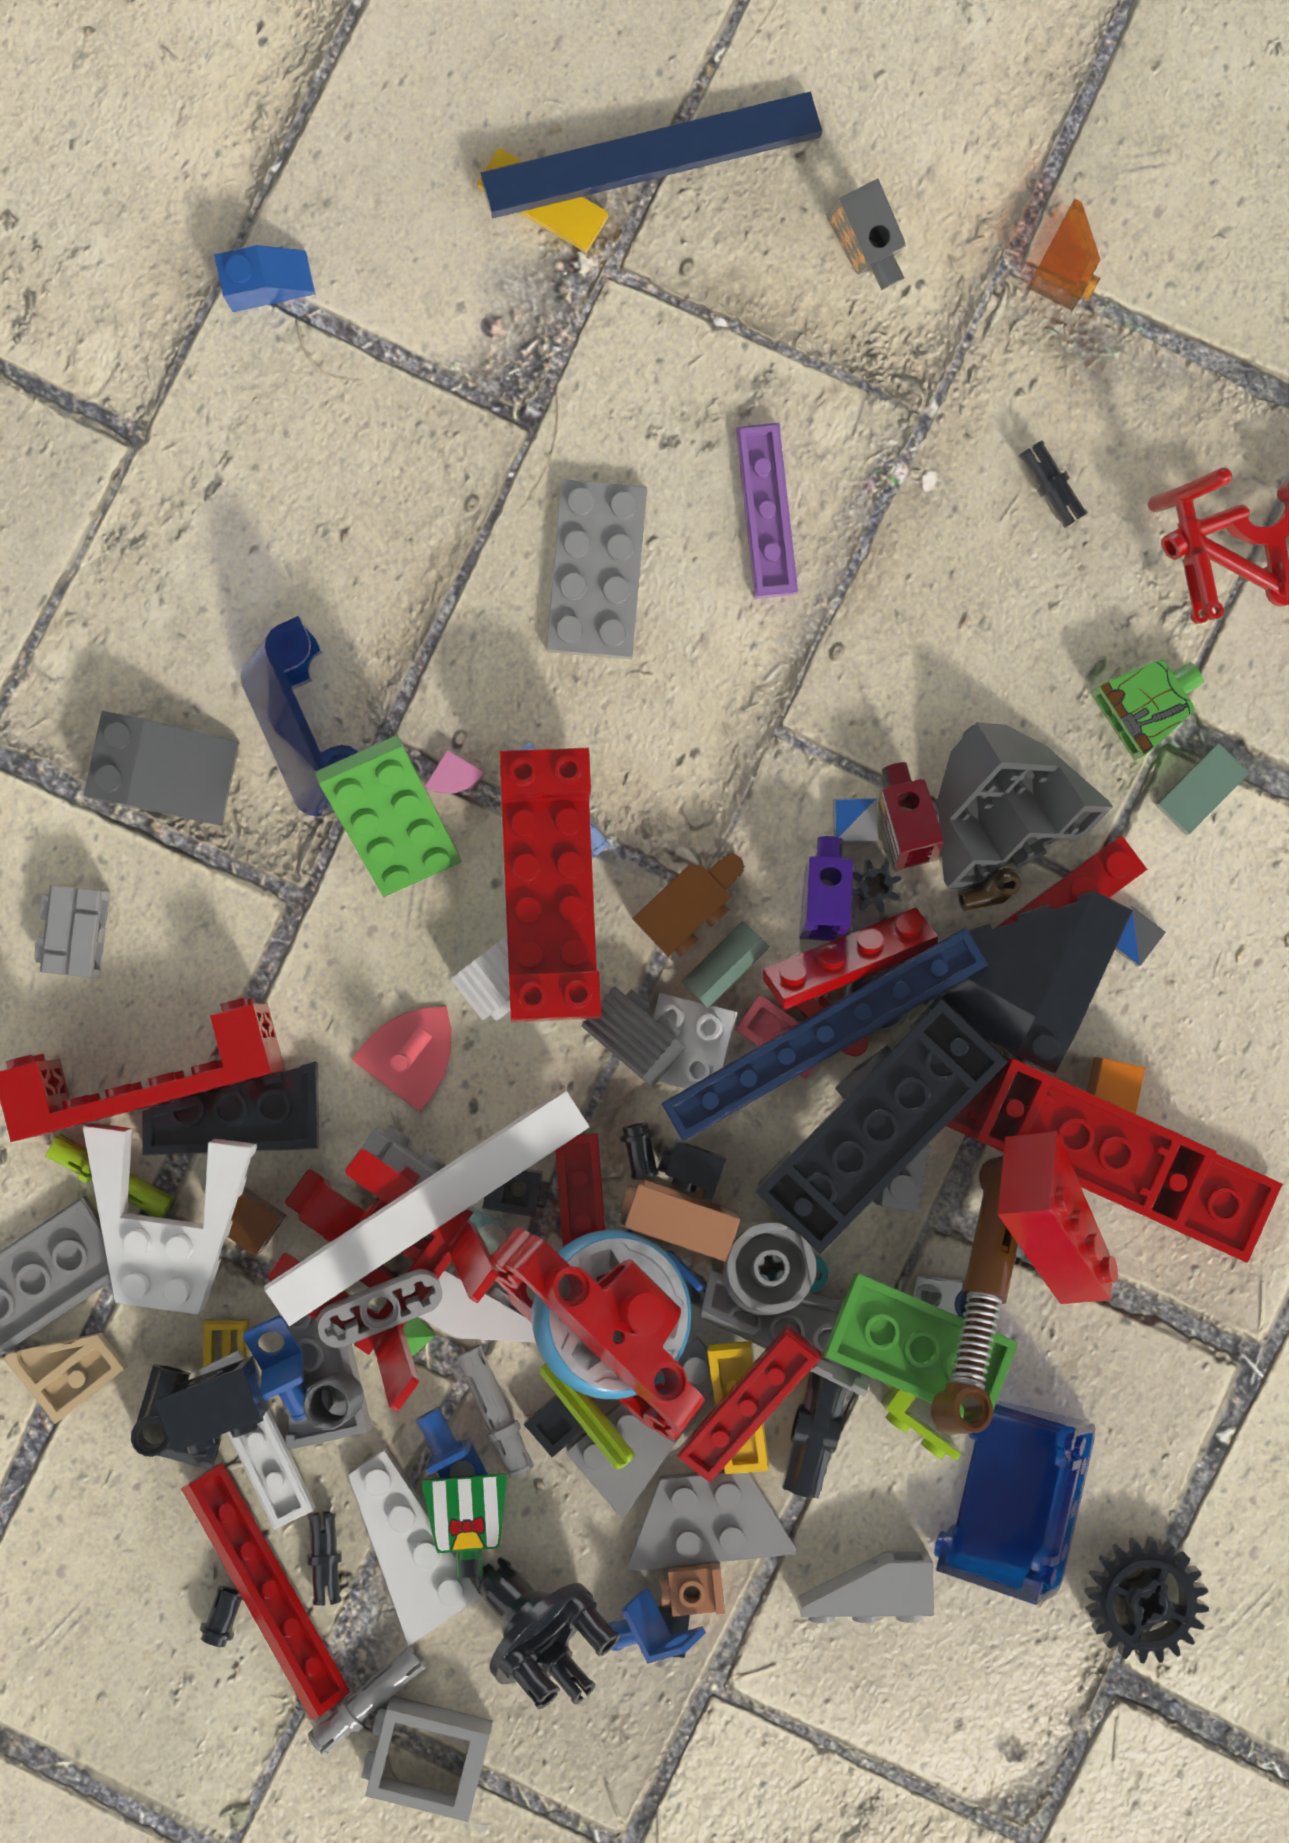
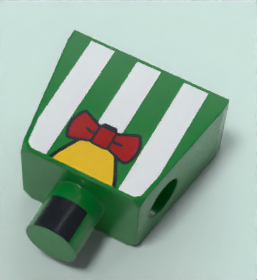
(466, 1517)

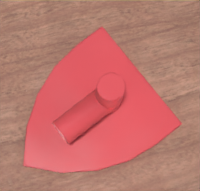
(410, 1054)

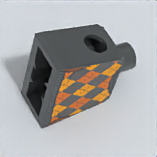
(867, 216)

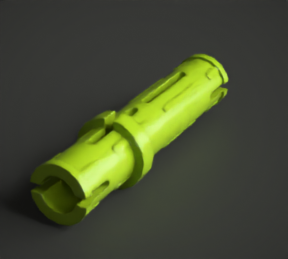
(140, 1193)

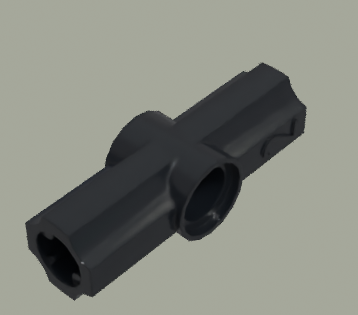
(814, 1436)

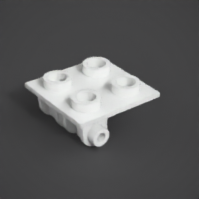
(704, 1033)

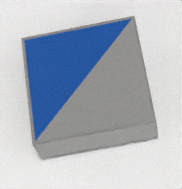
(855, 819)

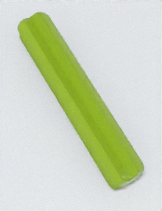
(591, 1420)

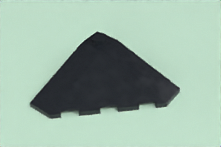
(1040, 976)

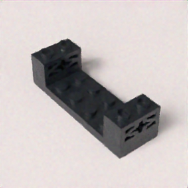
(881, 1125)

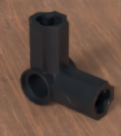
(159, 1381)

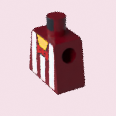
(914, 834)

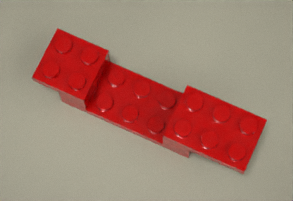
(1127, 1158)

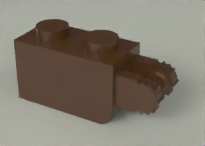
(687, 903)

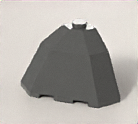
(1007, 802)

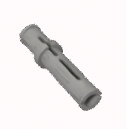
(498, 1419)
(357, 1708)

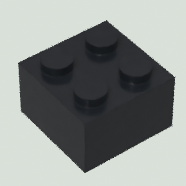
(213, 1405)

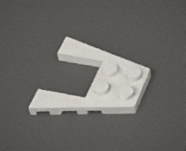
(155, 1258)

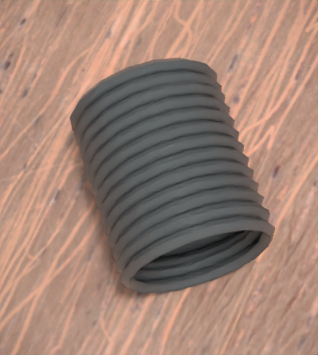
(315, 1409)

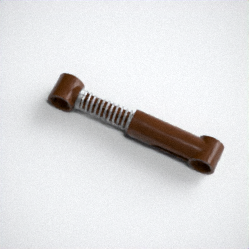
(987, 1286)

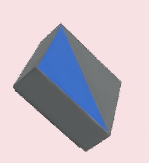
(1139, 938)

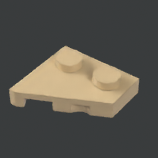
(66, 1371)

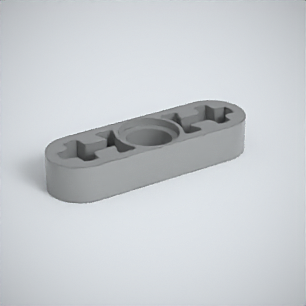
(372, 1326)

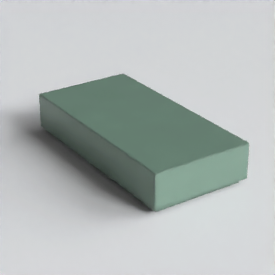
(1202, 789)
(725, 964)

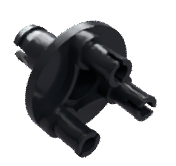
(539, 1632)

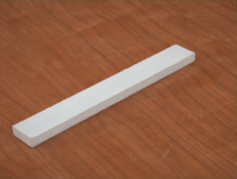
(426, 1207)

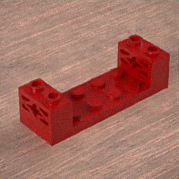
(549, 885)
(39, 1102)

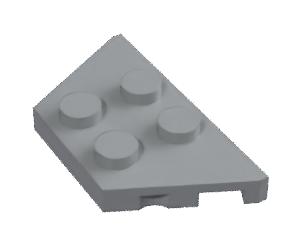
(708, 1523)

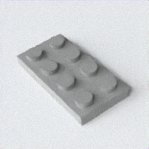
(596, 569)

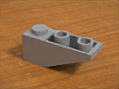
(882, 1586)

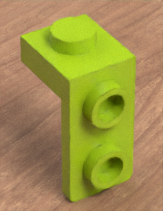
(896, 1404)

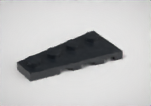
(272, 1112)

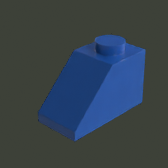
(263, 276)

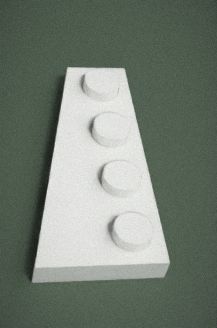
(399, 1527)

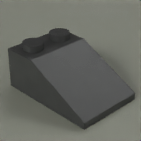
(161, 768)

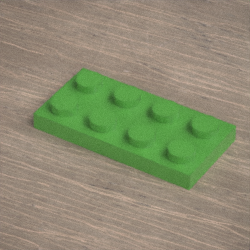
(388, 815)
(906, 1341)

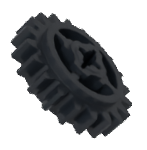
(1142, 1617)

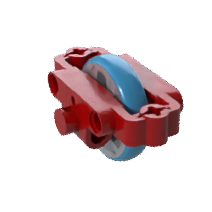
(607, 1319)

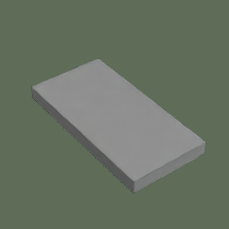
(50, 1271)

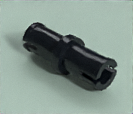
(1053, 483)
(324, 1558)

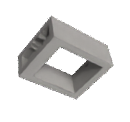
(435, 1720)

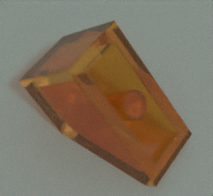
(1069, 262)

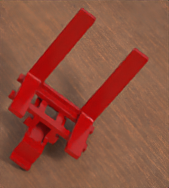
(456, 1240)

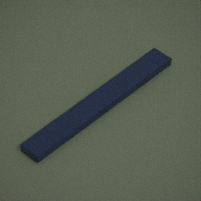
(651, 155)
(824, 1034)

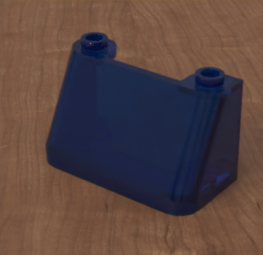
(269, 681)
(1019, 1503)

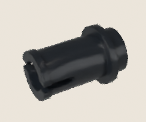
(640, 1150)
(221, 1617)

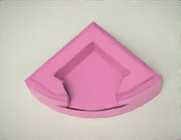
(453, 775)

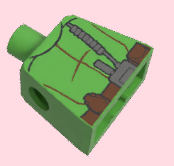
(1148, 703)

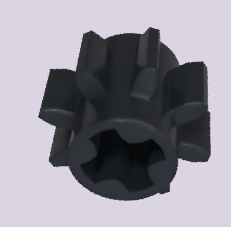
(886, 883)

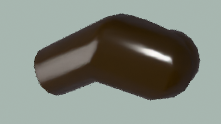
(993, 891)

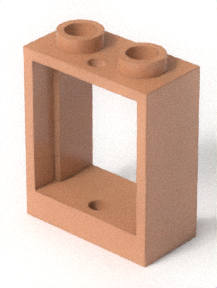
(680, 1218)

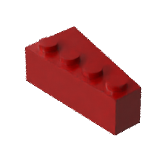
(1053, 1220)

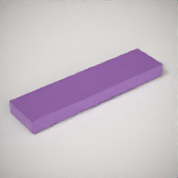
(767, 510)

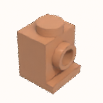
(703, 1576)

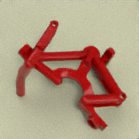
(1198, 550)

